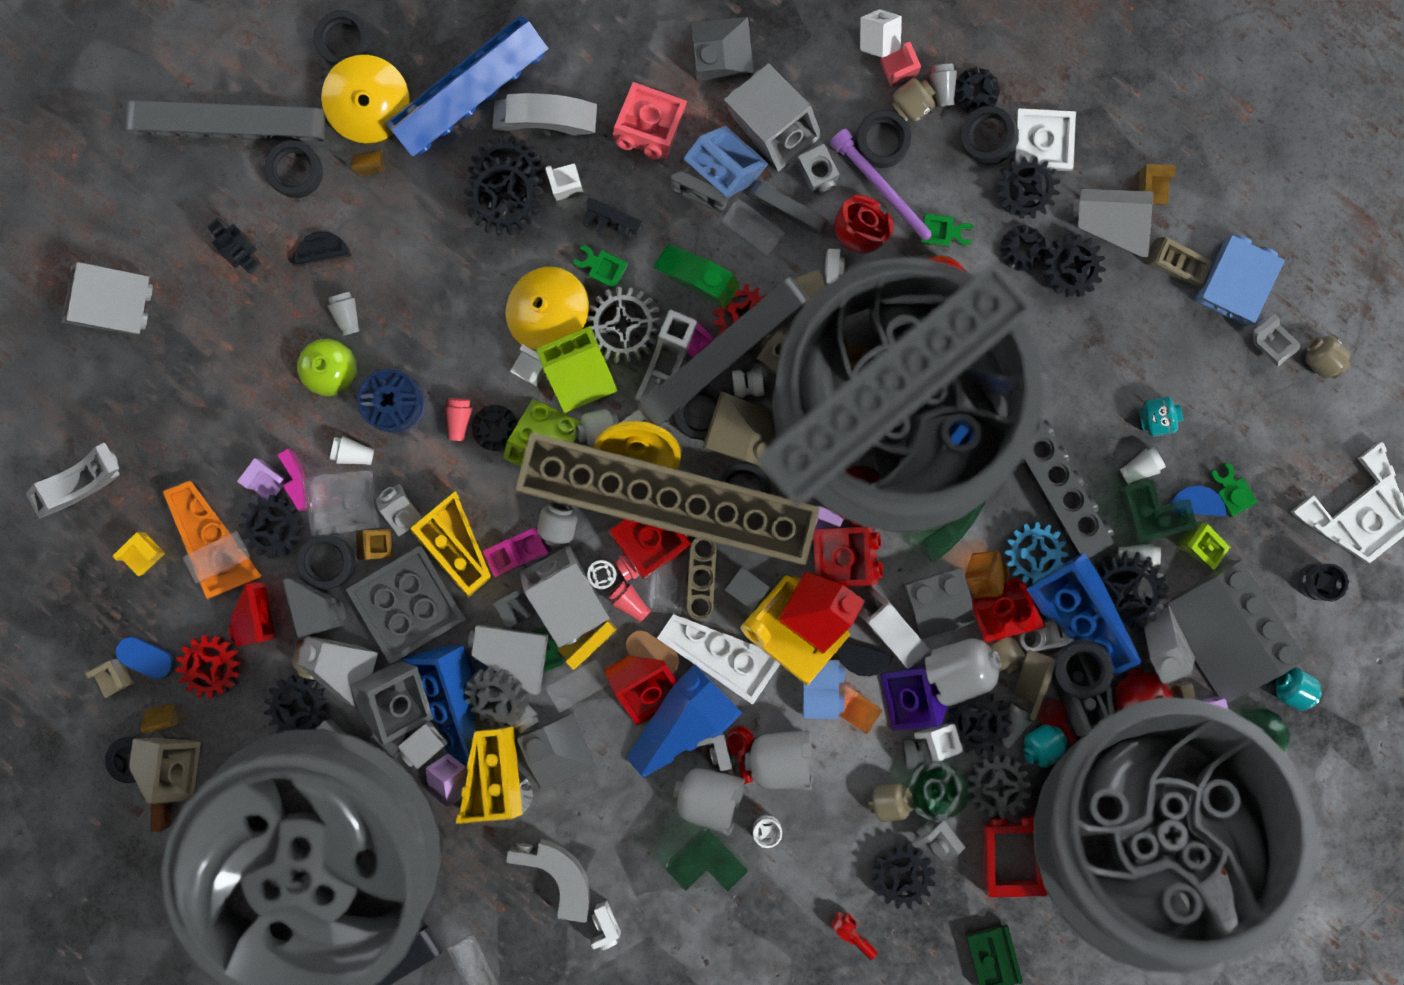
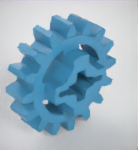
(1035, 540)

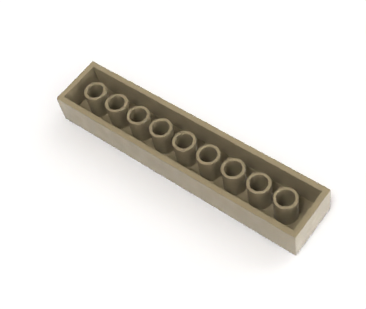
(667, 498)

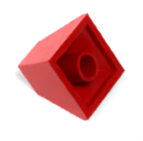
(820, 611)
(252, 616)
(640, 685)

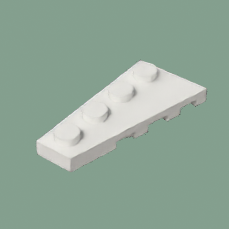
(729, 660)

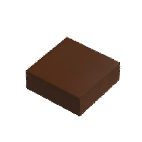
(160, 816)

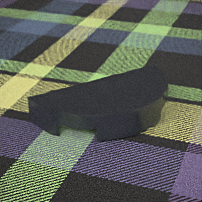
(319, 248)
(863, 660)

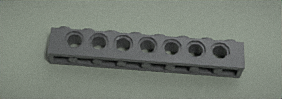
(1052, 493)

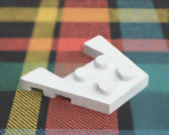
(1371, 520)

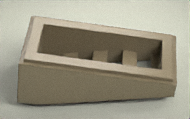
(1163, 253)

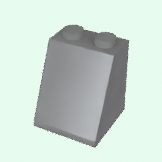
(774, 116)
(106, 299)
(563, 596)

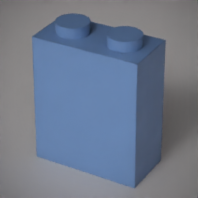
(1240, 280)

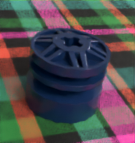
(408, 399)

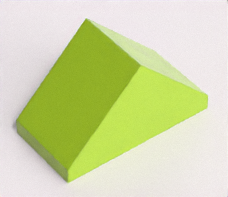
(1204, 545)

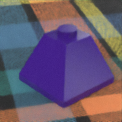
(912, 699)

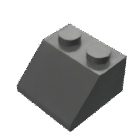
(939, 602)
(312, 607)
(392, 701)

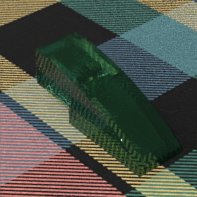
(948, 535)

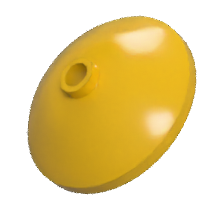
(365, 76)
(561, 313)
(641, 442)

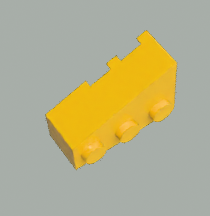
(452, 544)
(492, 778)

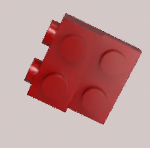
(648, 546)
(848, 555)

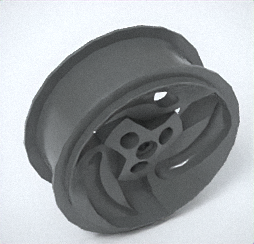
(937, 477)
(360, 804)
(1261, 840)

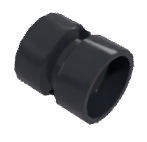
(1323, 582)

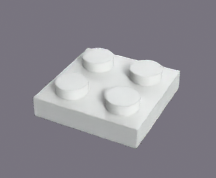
(1047, 136)

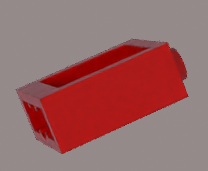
(1007, 888)

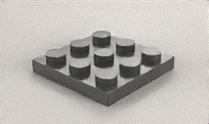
(406, 604)

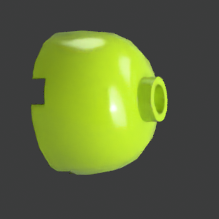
(326, 367)

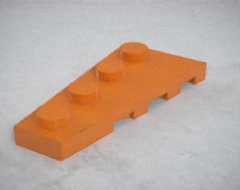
(201, 527)

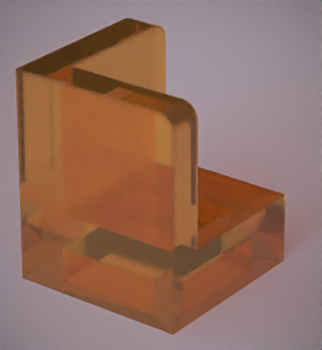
(986, 574)
(861, 712)

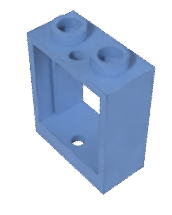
(716, 152)

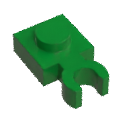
(943, 231)
(604, 268)
(1234, 492)

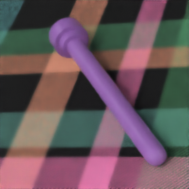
(844, 144)

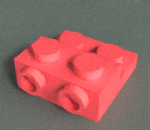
(648, 121)

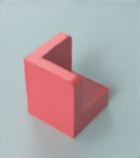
(901, 65)

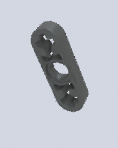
(788, 208)

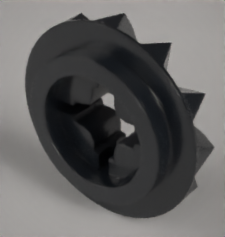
(964, 92)
(1020, 261)
(480, 429)
(116, 764)

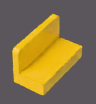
(586, 645)

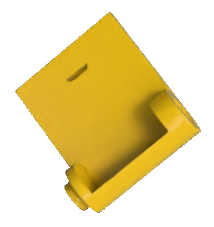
(782, 643)

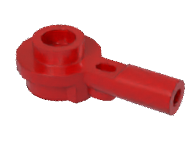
(1053, 713)
(740, 742)
(845, 928)

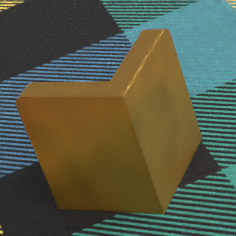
(1156, 179)

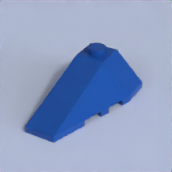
(1081, 605)
(444, 679)
(686, 717)

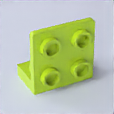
(540, 420)

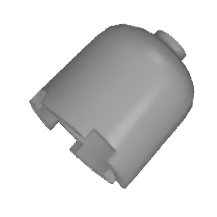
(963, 670)
(781, 760)
(709, 798)

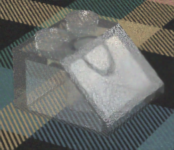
(341, 503)

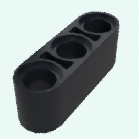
(421, 951)

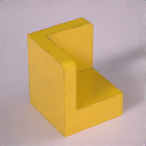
(139, 553)

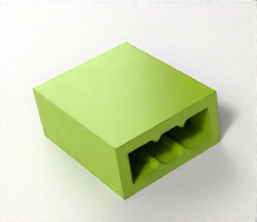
(576, 369)

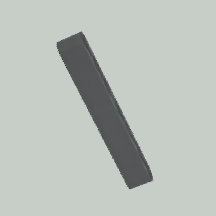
(225, 121)
(723, 352)

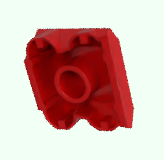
(1007, 614)

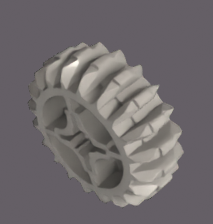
(637, 324)

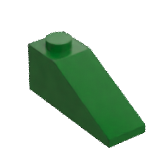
(698, 275)

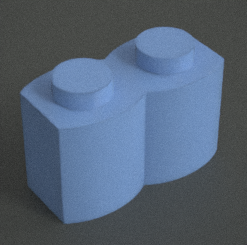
(822, 695)

